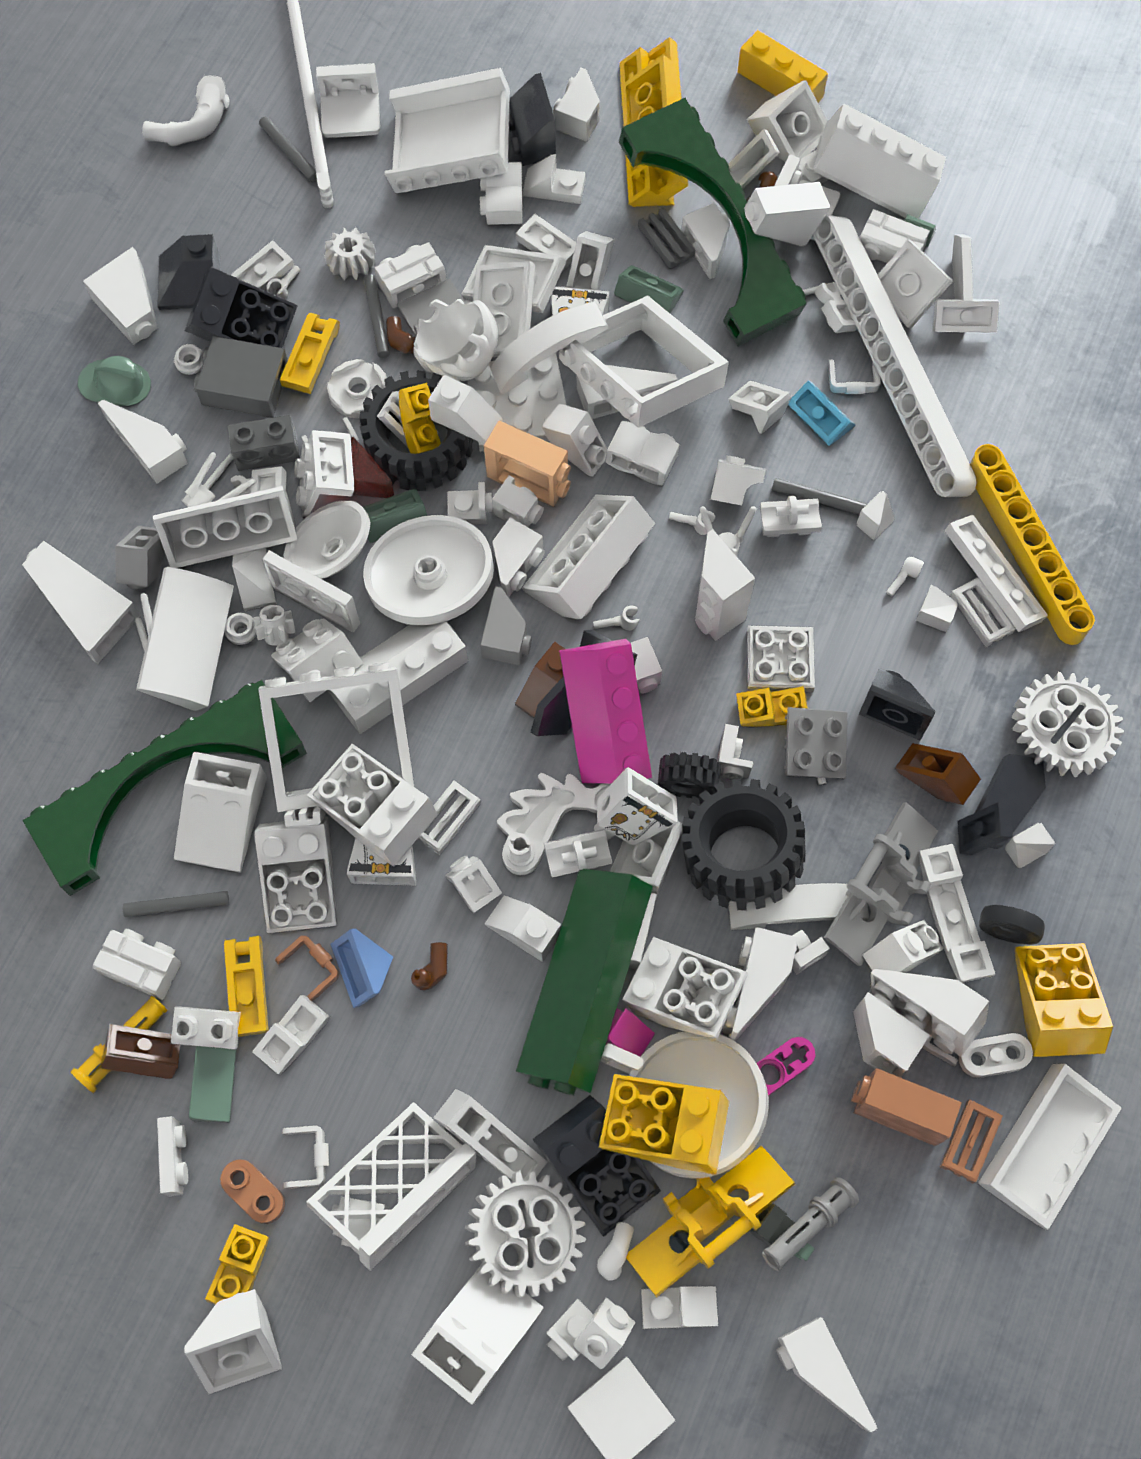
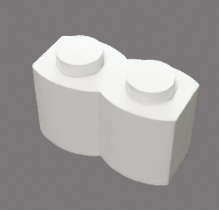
(503, 196)
(642, 453)

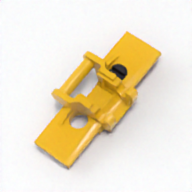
(676, 1244)

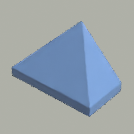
(361, 965)

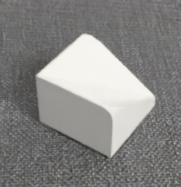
(876, 516)
(937, 609)
(1029, 845)

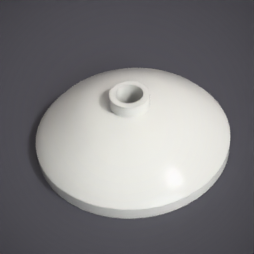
(329, 538)

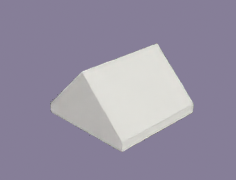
(650, 858)

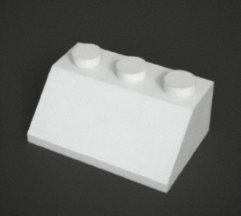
(723, 589)

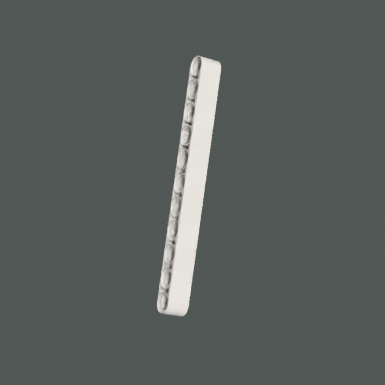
(895, 358)

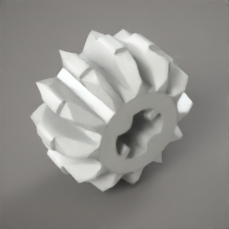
(350, 253)

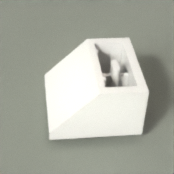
(886, 1036)

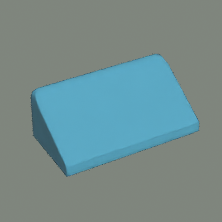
(820, 413)

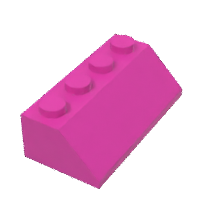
(605, 711)

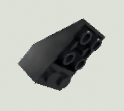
(239, 311)
(601, 1181)

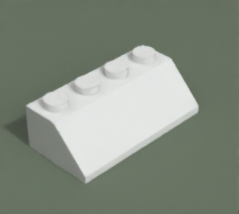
(878, 162)
(226, 527)
(590, 555)
(421, 658)

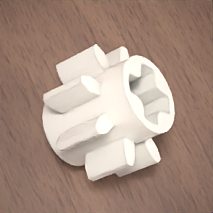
(274, 625)

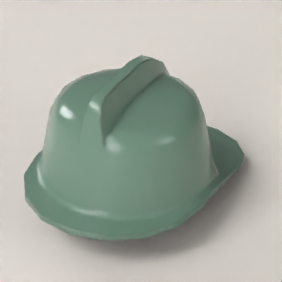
(114, 381)

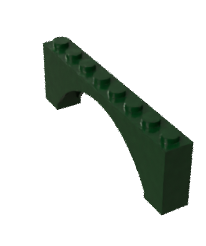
(678, 143)
(74, 825)

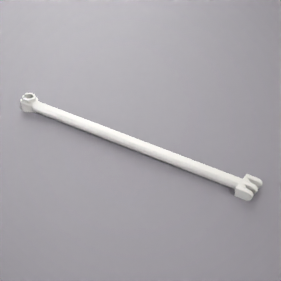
(310, 104)

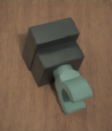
(773, 1225)

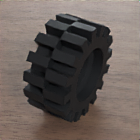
(688, 774)

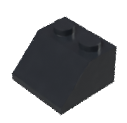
(532, 122)

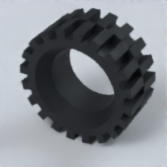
(407, 467)
(737, 808)

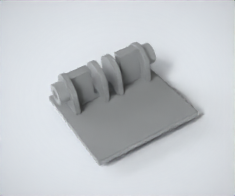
(419, 304)
(816, 743)

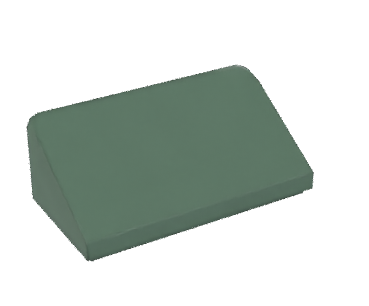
(637, 283)
(392, 512)
(212, 1084)

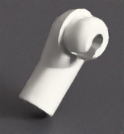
(614, 1255)

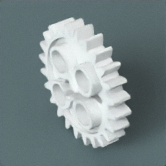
(1093, 743)
(493, 1238)

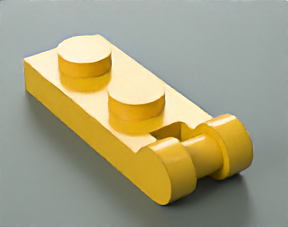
(309, 353)
(247, 985)

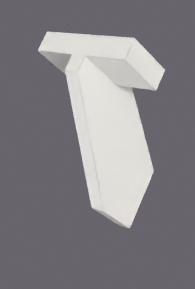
(964, 312)

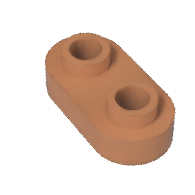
(252, 1190)

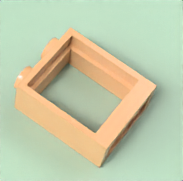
(529, 460)

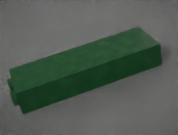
(584, 981)

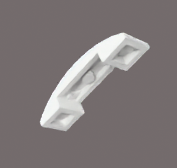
(545, 339)
(802, 904)
(953, 915)

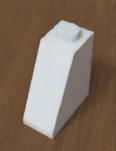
(787, 211)
(124, 296)

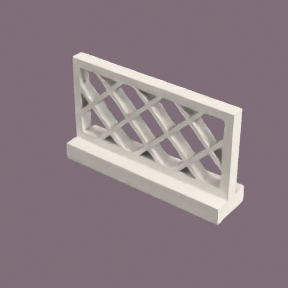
(414, 1206)

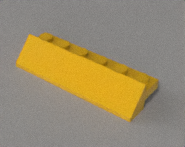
(649, 84)

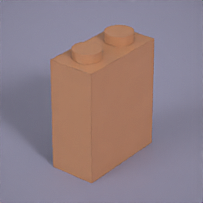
(906, 1107)

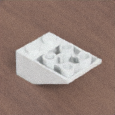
(373, 804)
(218, 811)
(296, 876)
(768, 962)
(683, 989)
(944, 1006)
(476, 1335)

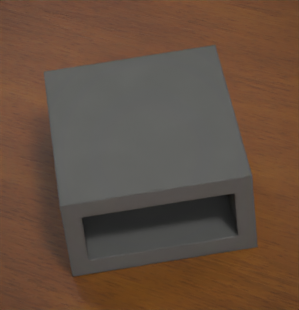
(241, 376)

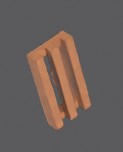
(959, 1168)

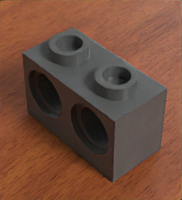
(263, 442)

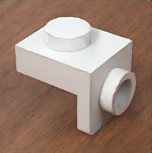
(604, 1333)

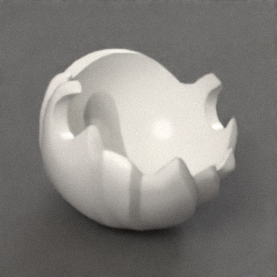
(456, 339)

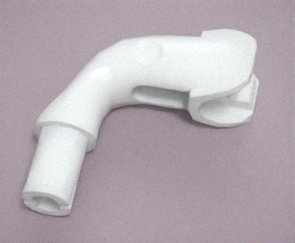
(210, 106)

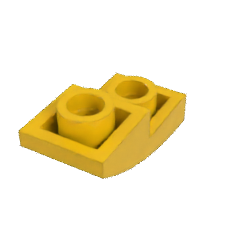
(416, 419)
(768, 708)
(238, 1264)

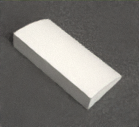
(185, 638)
(1050, 1145)

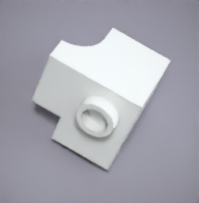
(734, 479)

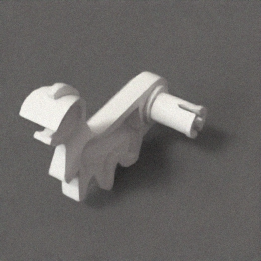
(539, 818)

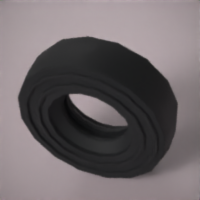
(1012, 924)

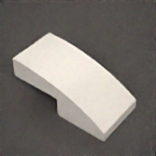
(291, 1035)

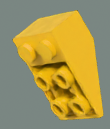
(1062, 1001)
(665, 1123)

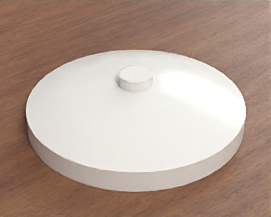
(428, 570)
(714, 1065)

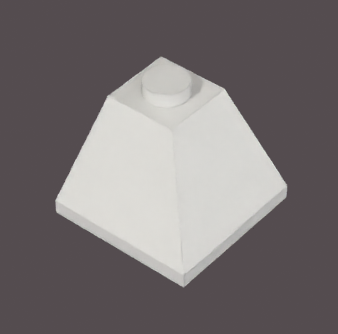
(791, 120)
(233, 1343)

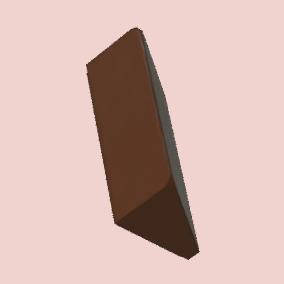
(140, 1052)

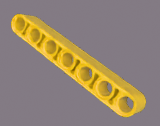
(1029, 557)

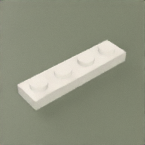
(996, 573)

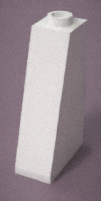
(86, 604)

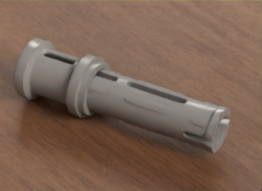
(821, 1214)

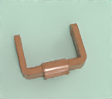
(320, 955)

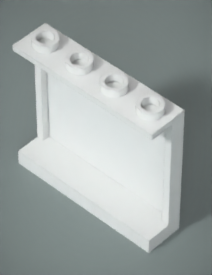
(450, 131)

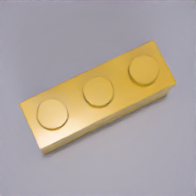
(778, 67)

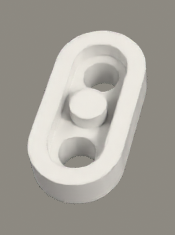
(994, 1056)

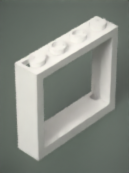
(646, 315)
(312, 683)

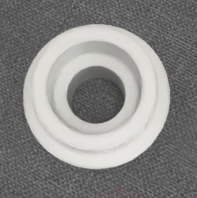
(186, 353)
(236, 621)

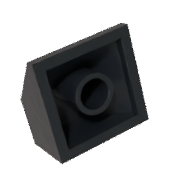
(183, 270)
(897, 705)

